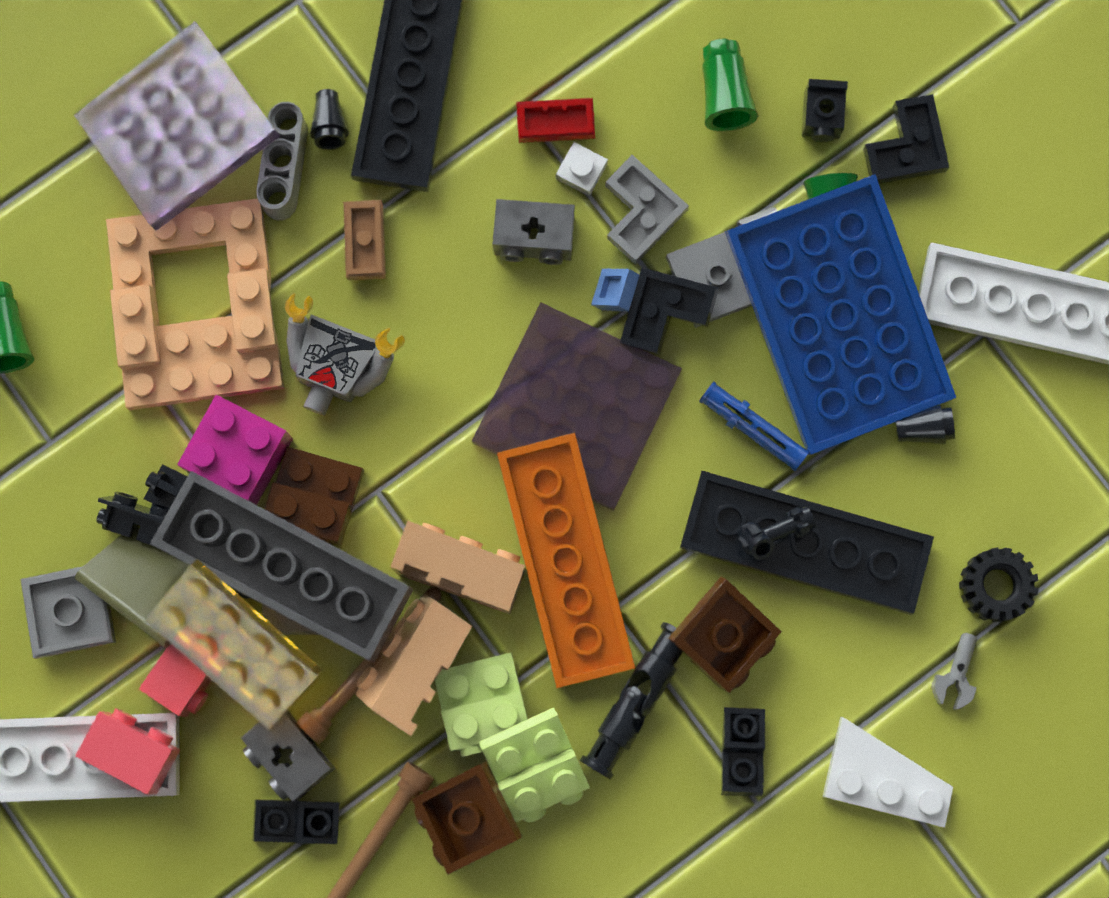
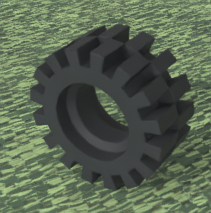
(1015, 567)

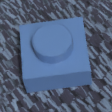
(615, 289)

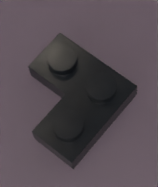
(919, 148)
(660, 298)

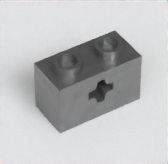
(517, 218)
(308, 764)

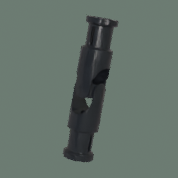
(628, 714)

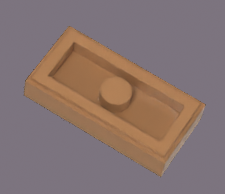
(364, 240)

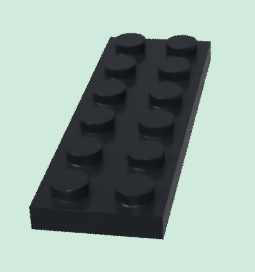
(407, 93)
(840, 555)

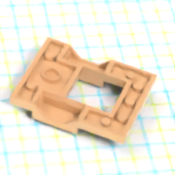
(199, 356)

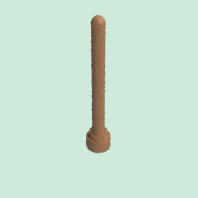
(319, 721)
(412, 783)

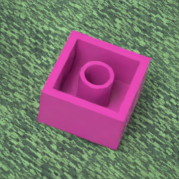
(235, 449)

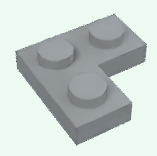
(652, 208)

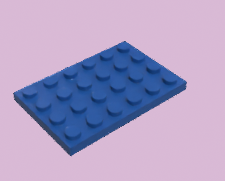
(840, 314)

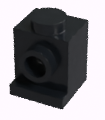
(826, 95)

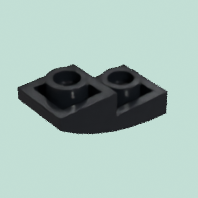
(743, 751)
(296, 821)

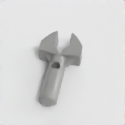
(957, 674)

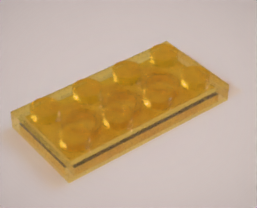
(233, 644)

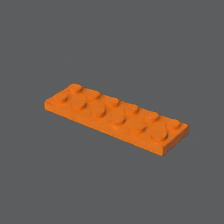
(566, 560)

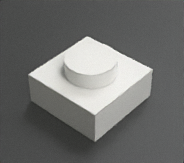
(581, 169)

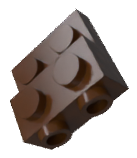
(315, 494)
(725, 635)
(466, 818)

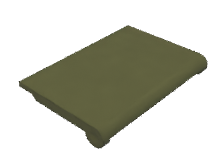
(132, 579)

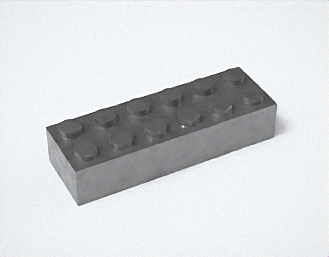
(283, 566)

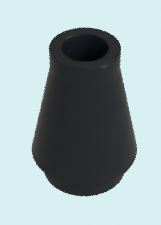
(328, 121)
(928, 426)

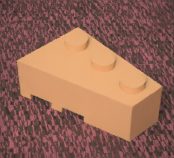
(458, 566)
(412, 662)

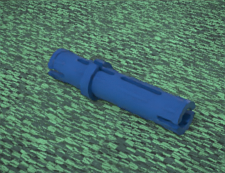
(715, 397)

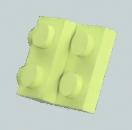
(479, 701)
(535, 766)

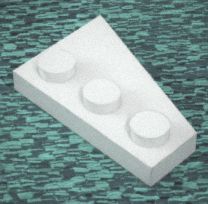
(882, 779)

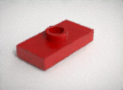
(555, 120)

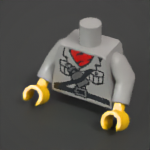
(335, 358)

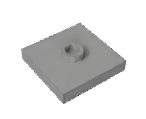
(714, 265)
(64, 614)

